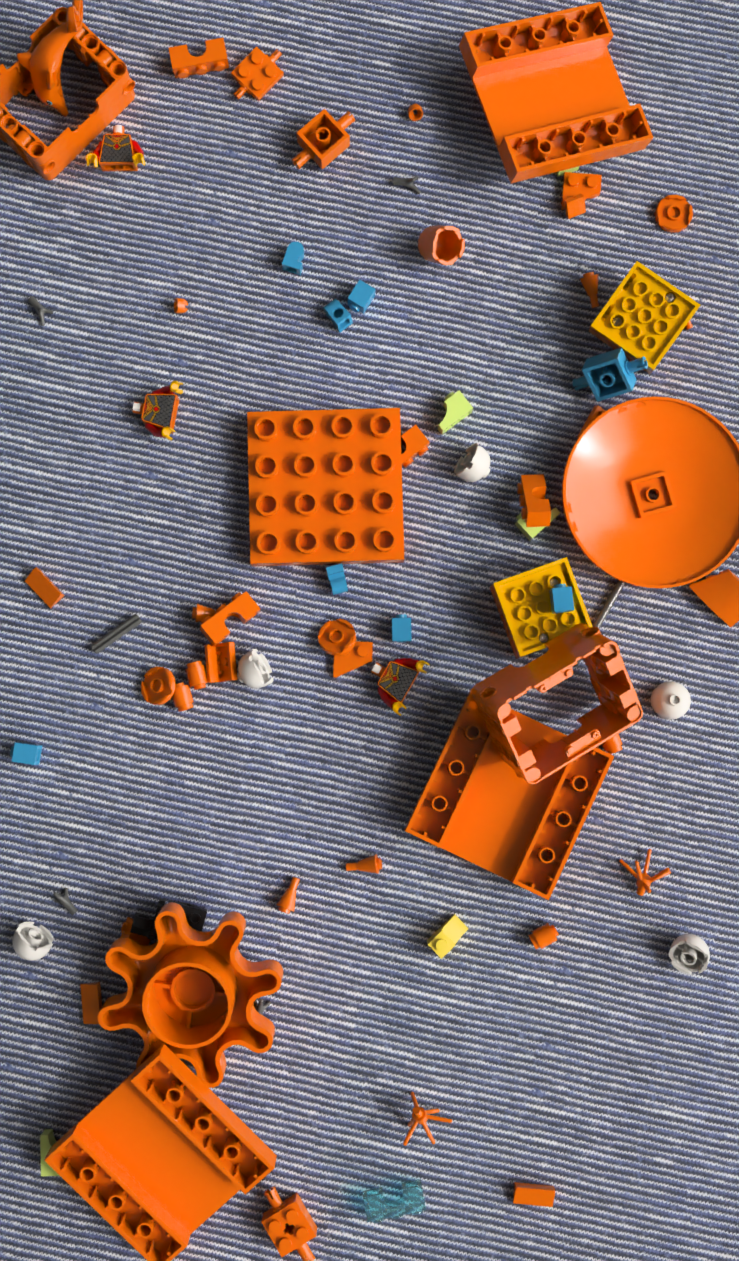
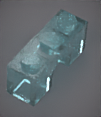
(380, 1208)

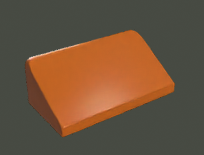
(44, 587)
(91, 1002)
(533, 1194)

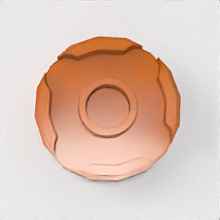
(673, 213)
(337, 637)
(158, 685)

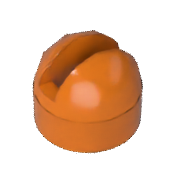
(415, 117)
(179, 305)

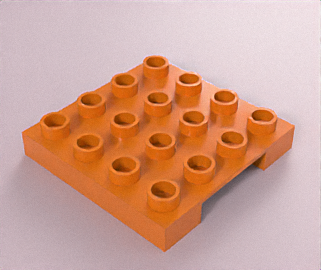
(553, 92)
(325, 487)
(500, 820)
(160, 1156)

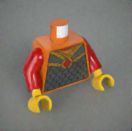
(117, 152)
(160, 410)
(397, 680)

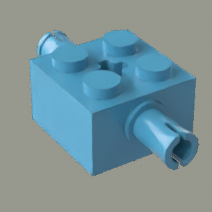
(609, 374)

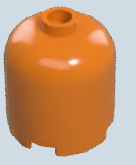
(441, 244)

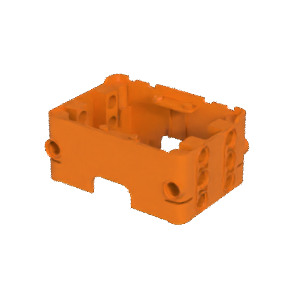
(69, 144)
(609, 679)

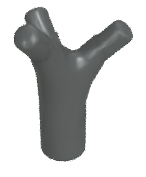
(408, 182)
(39, 309)
(65, 901)
(260, 1007)

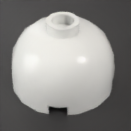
(474, 464)
(254, 670)
(670, 700)
(32, 942)
(689, 954)

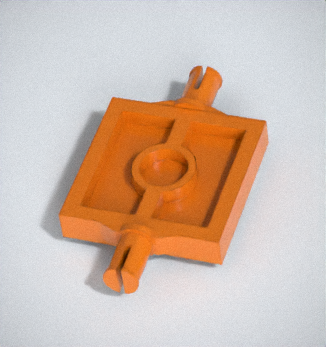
(257, 74)

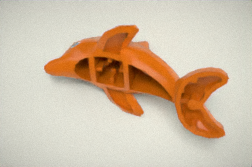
(47, 59)

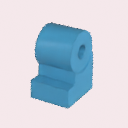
(293, 258)
(338, 315)
(337, 579)

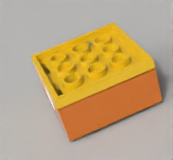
(644, 316)
(526, 606)

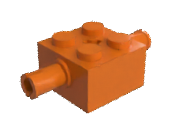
(323, 139)
(294, 1213)

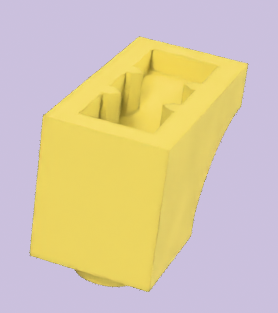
(447, 936)

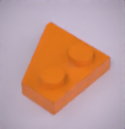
(579, 183)
(356, 657)

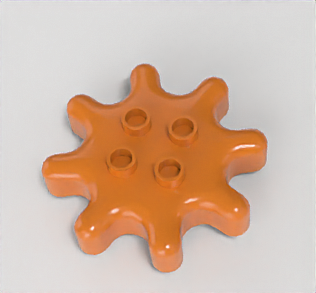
(192, 992)

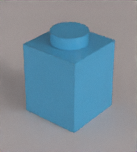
(361, 297)
(561, 598)
(401, 628)
(26, 753)

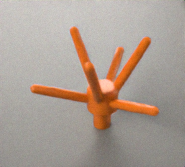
(644, 880)
(421, 1116)

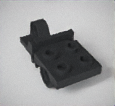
(145, 924)

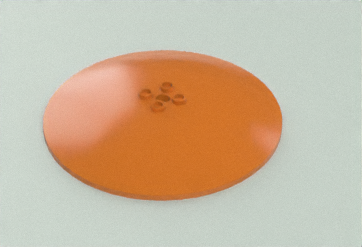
(664, 449)

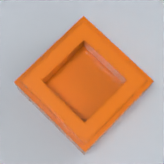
(575, 206)

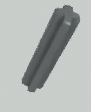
(116, 633)

